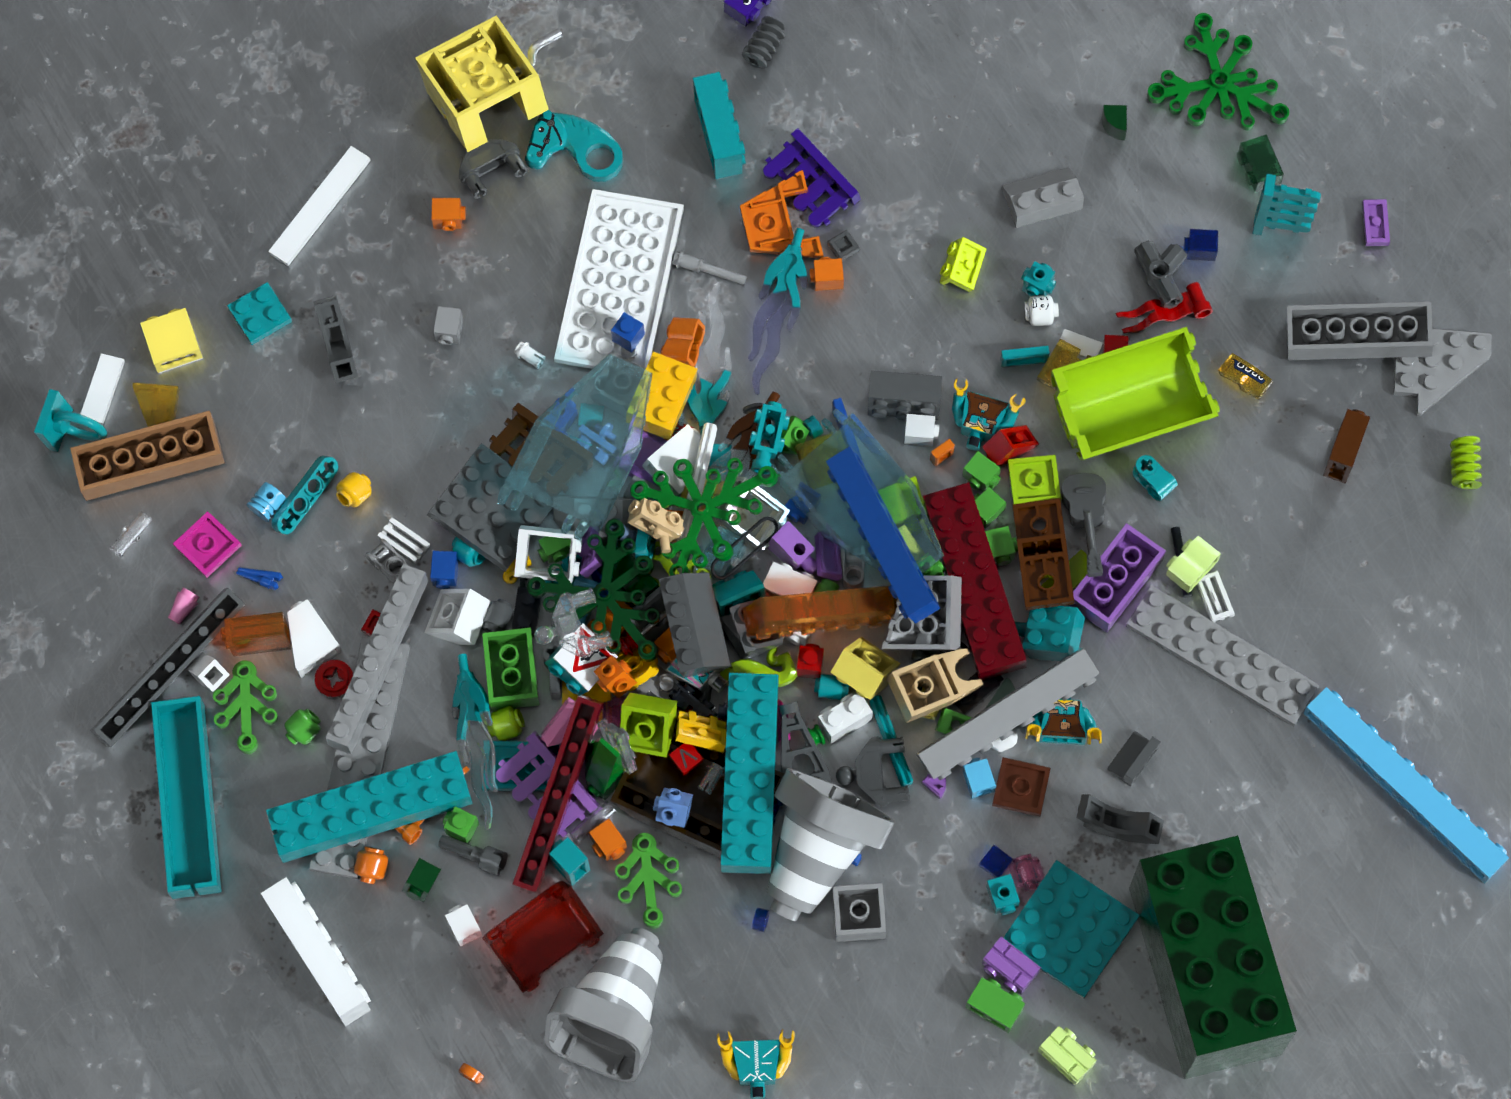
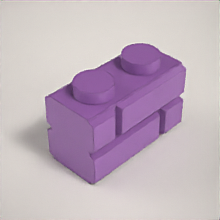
(1010, 966)

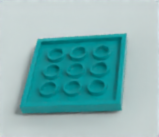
(1071, 928)

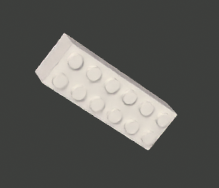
(313, 947)

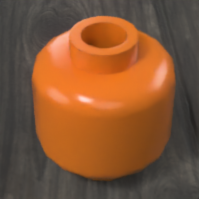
(371, 864)

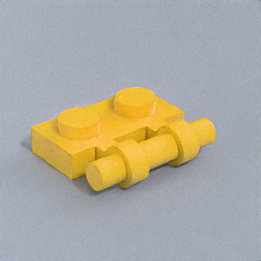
(701, 731)

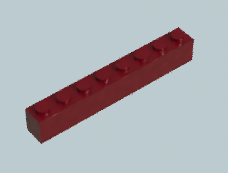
(558, 793)

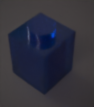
(1201, 244)

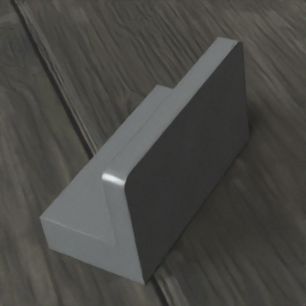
(1133, 757)

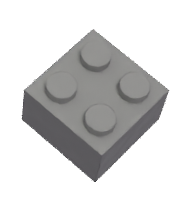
(859, 912)

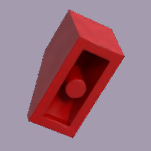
(1009, 444)

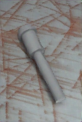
(697, 265)

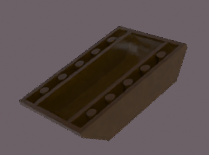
(654, 773)

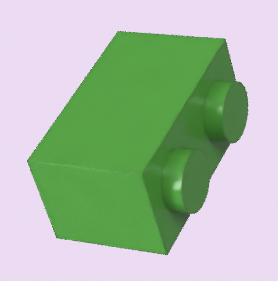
(995, 1004)

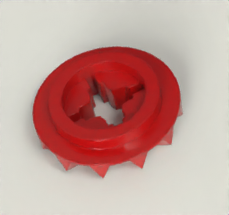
(328, 670)

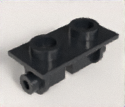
(686, 696)

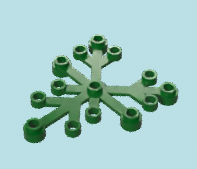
(1243, 94)
(728, 495)

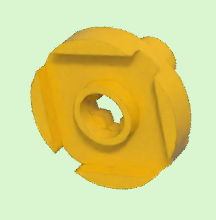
(643, 669)

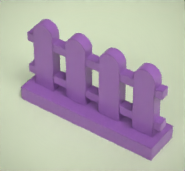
(524, 788)

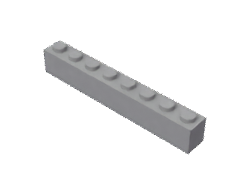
(377, 659)
(1007, 714)

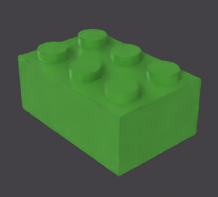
(510, 668)

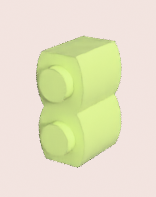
(1192, 564)

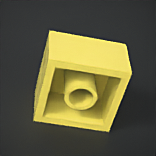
(864, 668)

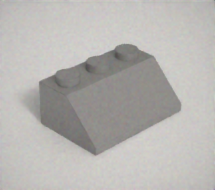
(1043, 197)

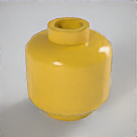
(353, 489)

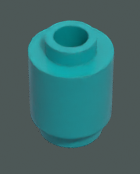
(830, 687)

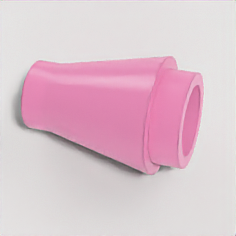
(183, 605)

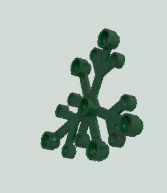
(621, 616)

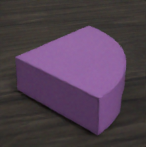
(936, 786)

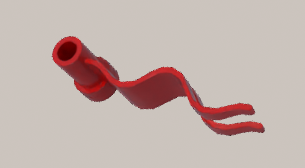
(1193, 302)

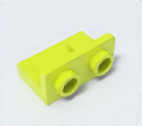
(962, 264)

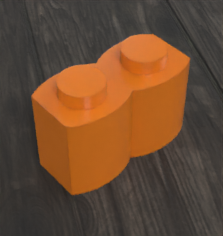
(684, 340)

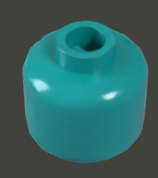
(466, 554)

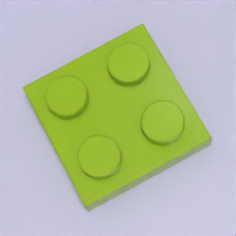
(1034, 479)

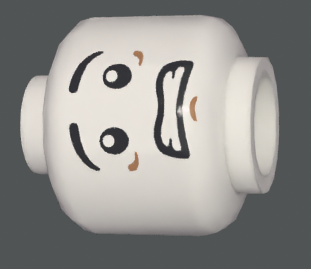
(1041, 310)

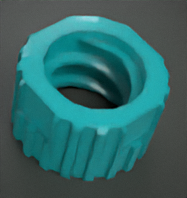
(814, 426)

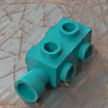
(768, 433)

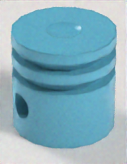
(265, 507)

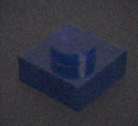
(996, 862)

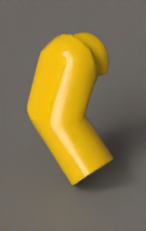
(508, 576)

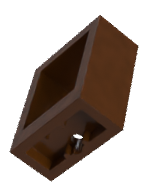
(1346, 445)

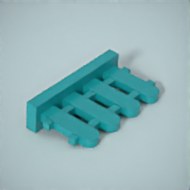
(1285, 207)

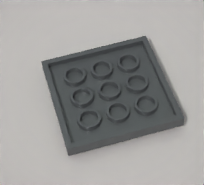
(475, 517)

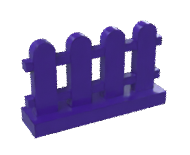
(821, 184)

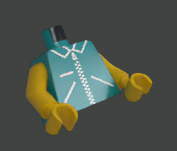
(756, 1061)

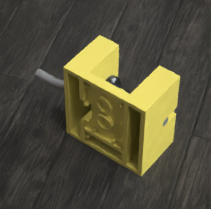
(480, 72)

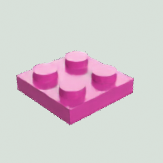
(207, 544)

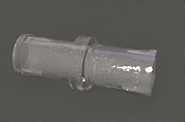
(130, 534)
(591, 821)

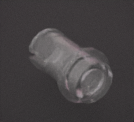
(712, 777)

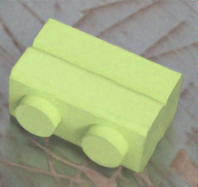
(1067, 1054)

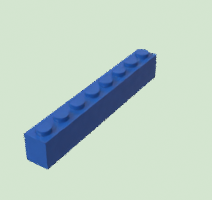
(882, 534)

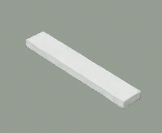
(319, 206)

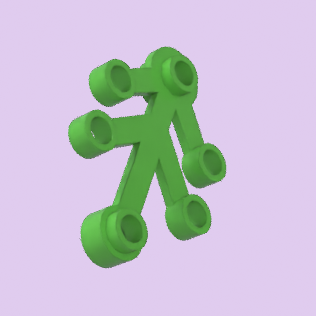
(245, 702)
(648, 875)

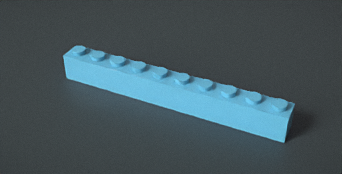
(1406, 785)

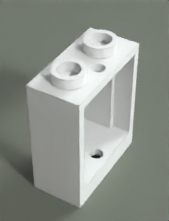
(779, 514)
(522, 553)

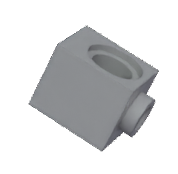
(448, 325)

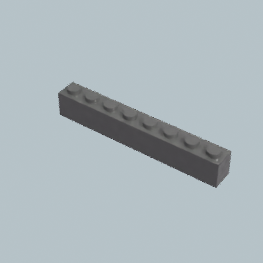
(167, 667)

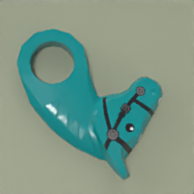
(578, 137)

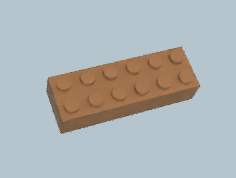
(147, 455)

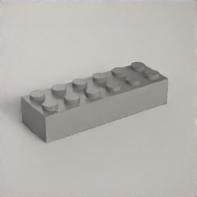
(1360, 331)

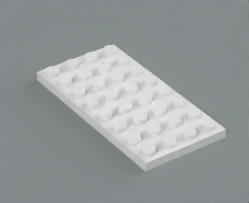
(618, 270)

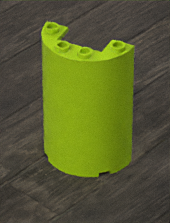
(1132, 394)

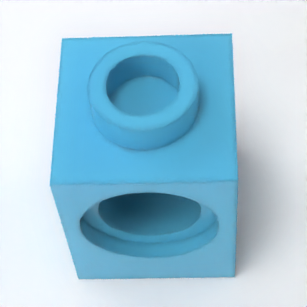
(979, 778)

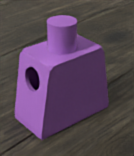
(789, 540)

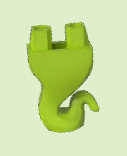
(785, 676)

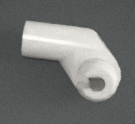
(1006, 744)

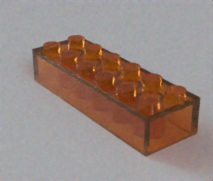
(819, 612)

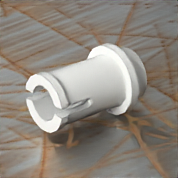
(530, 355)

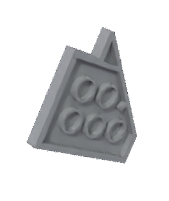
(1452, 360)

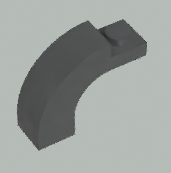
(335, 339)
(1118, 823)

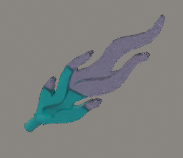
(783, 299)

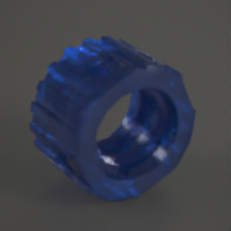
(760, 919)

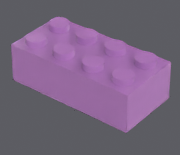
(1126, 568)

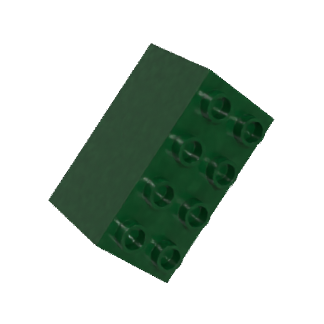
(1211, 957)

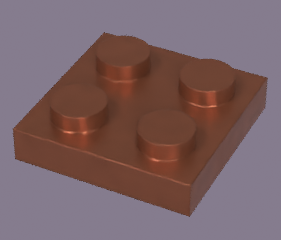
(1021, 787)

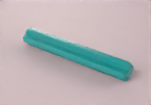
(888, 732)

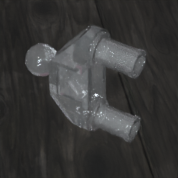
(568, 629)

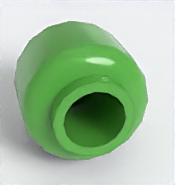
(302, 726)

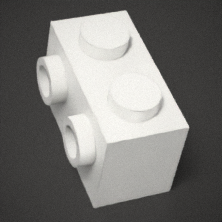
(845, 717)

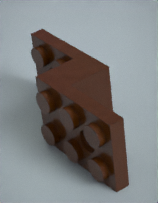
(1043, 554)

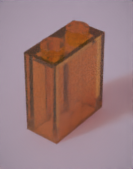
(256, 634)

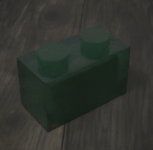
(1258, 160)

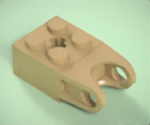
(939, 681)

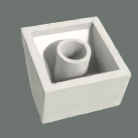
(458, 616)

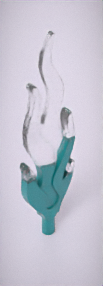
(713, 378)
(470, 708)

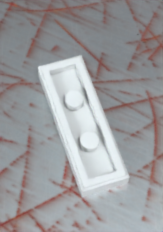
(102, 387)

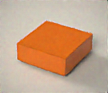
(942, 452)

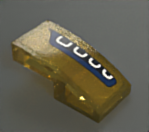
(1246, 375)

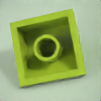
(649, 723)

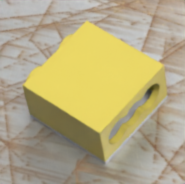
(171, 340)

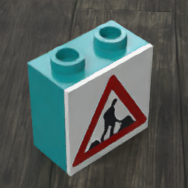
(577, 671)

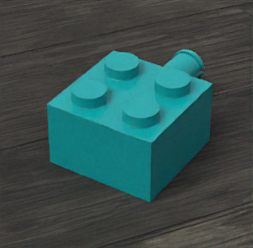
(1051, 632)

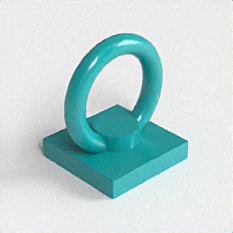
(56, 420)

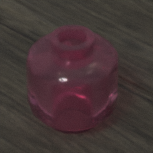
(1026, 872)

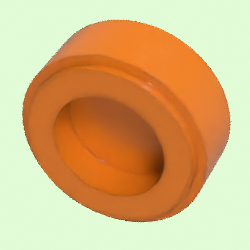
(471, 1073)

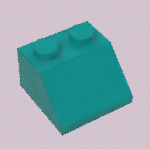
(742, 588)

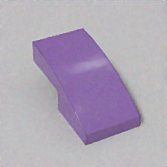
(590, 559)

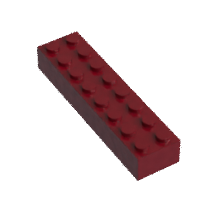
(984, 604)

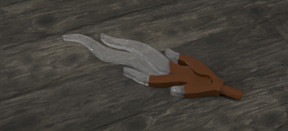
(741, 450)

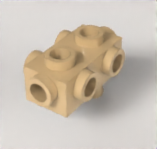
(656, 522)

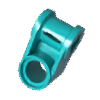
(1155, 480)

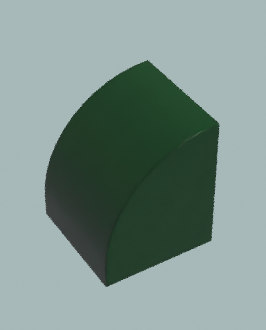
(1115, 120)

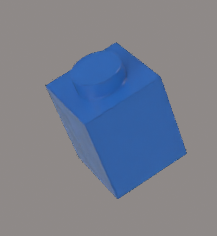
(627, 332)
(444, 569)

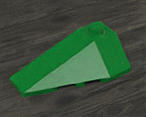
(602, 769)

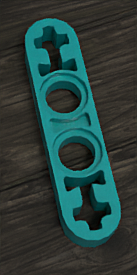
(301, 491)

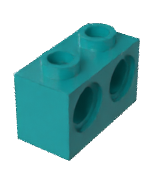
(569, 860)

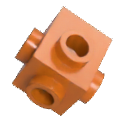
(615, 676)

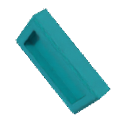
(1024, 356)

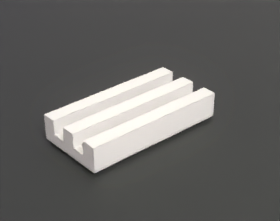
(388, 529)
(1220, 614)

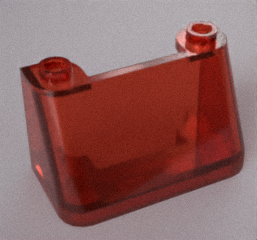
(542, 934)

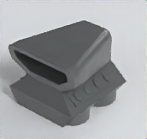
(735, 630)

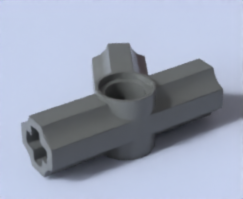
(1163, 264)

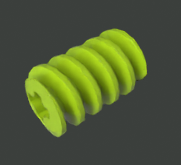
(1463, 462)

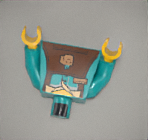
(982, 415)
(1065, 724)

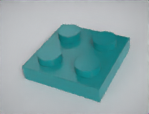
(259, 313)

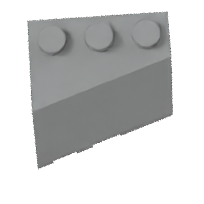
(936, 631)

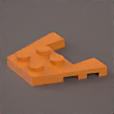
(768, 220)

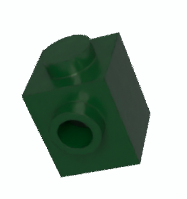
(421, 880)

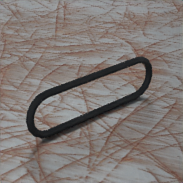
(752, 553)

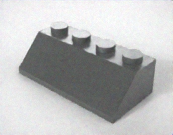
(694, 623)

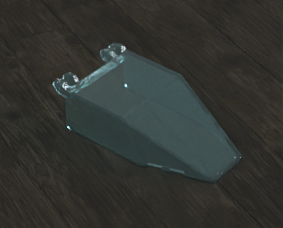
(584, 446)
(819, 501)

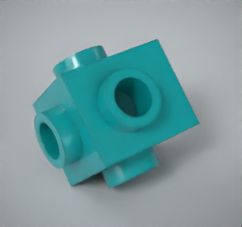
(1038, 279)

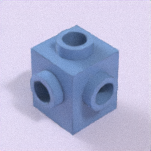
(673, 807)

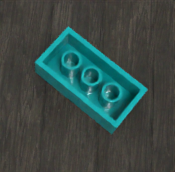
(718, 125)

